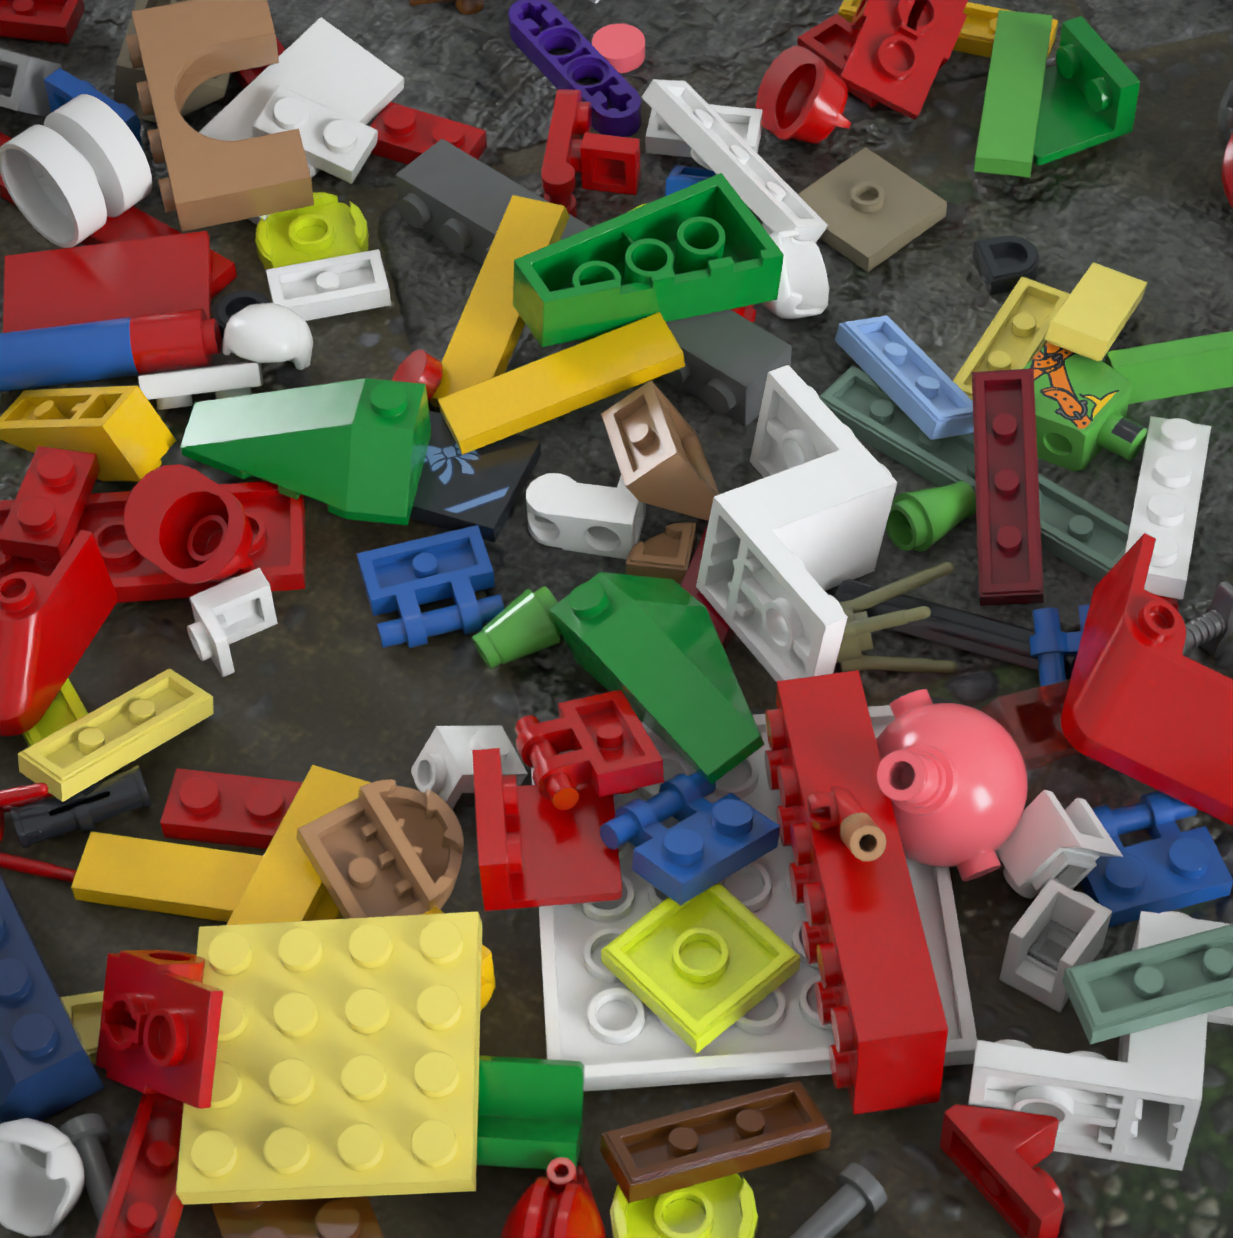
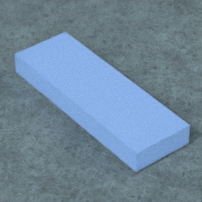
(907, 376)

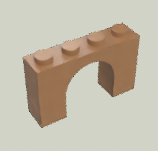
(210, 177)

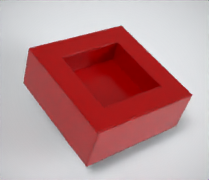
(610, 163)

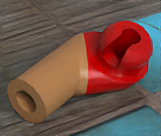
(850, 819)

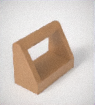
(660, 453)

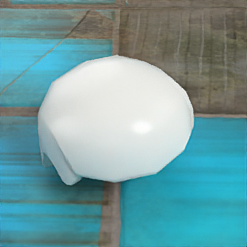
(803, 278)
(269, 335)
(38, 1177)

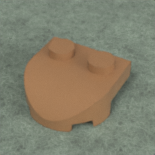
(386, 851)

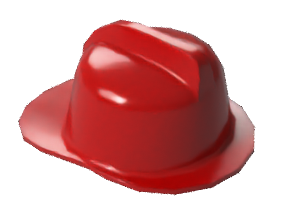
(802, 97)
(188, 525)

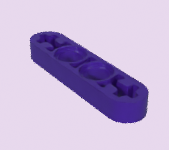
(583, 62)

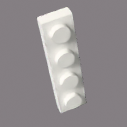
(725, 152)
(1169, 500)

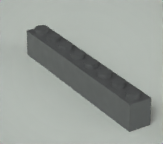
(463, 207)

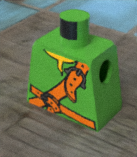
(1081, 409)

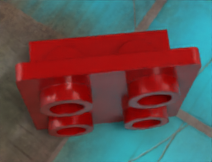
(533, 850)

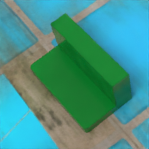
(529, 1111)

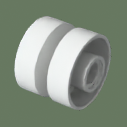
(75, 170)

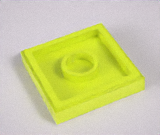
(700, 963)

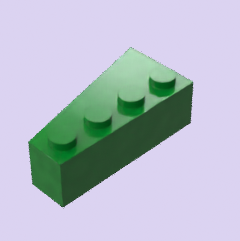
(671, 257)

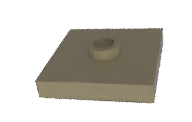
(872, 208)

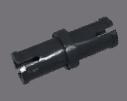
(96, 803)

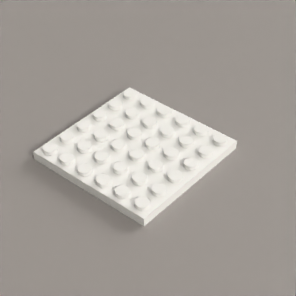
(628, 1046)

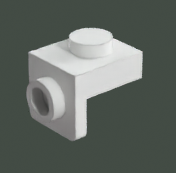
(228, 614)
(448, 760)

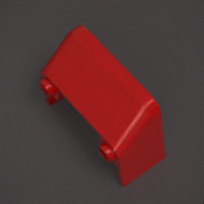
(48, 629)
(1143, 701)

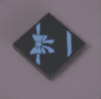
(475, 486)

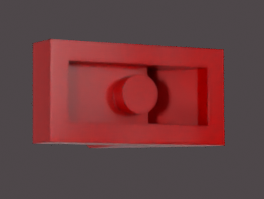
(998, 1156)

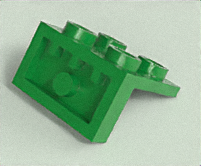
(1083, 96)

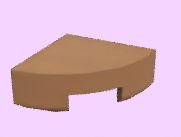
(664, 554)

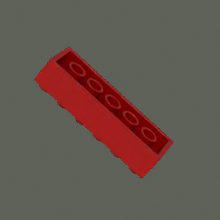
(859, 913)

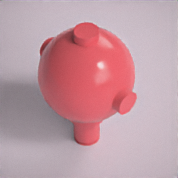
(951, 783)

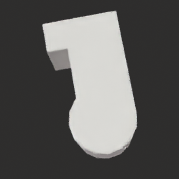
(584, 516)

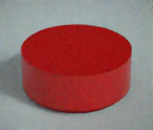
(421, 368)

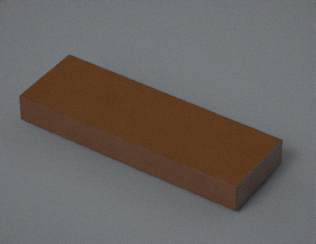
(714, 1141)

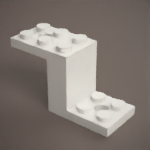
(795, 532)
(1108, 1108)

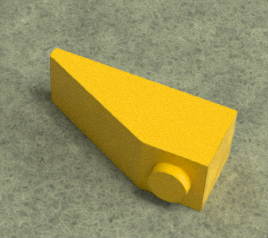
(105, 421)

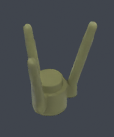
(858, 627)

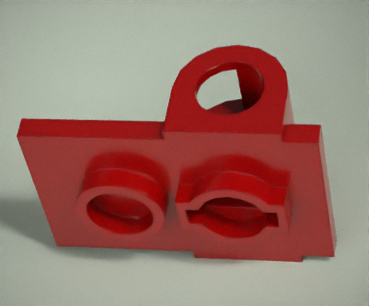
(901, 49)
(160, 1024)

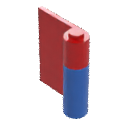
(107, 311)

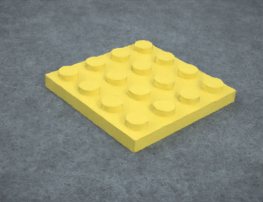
(339, 1060)

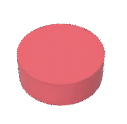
(621, 46)

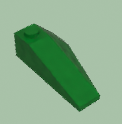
(335, 442)
(667, 662)

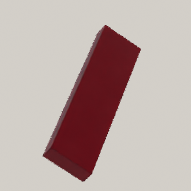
(1007, 487)

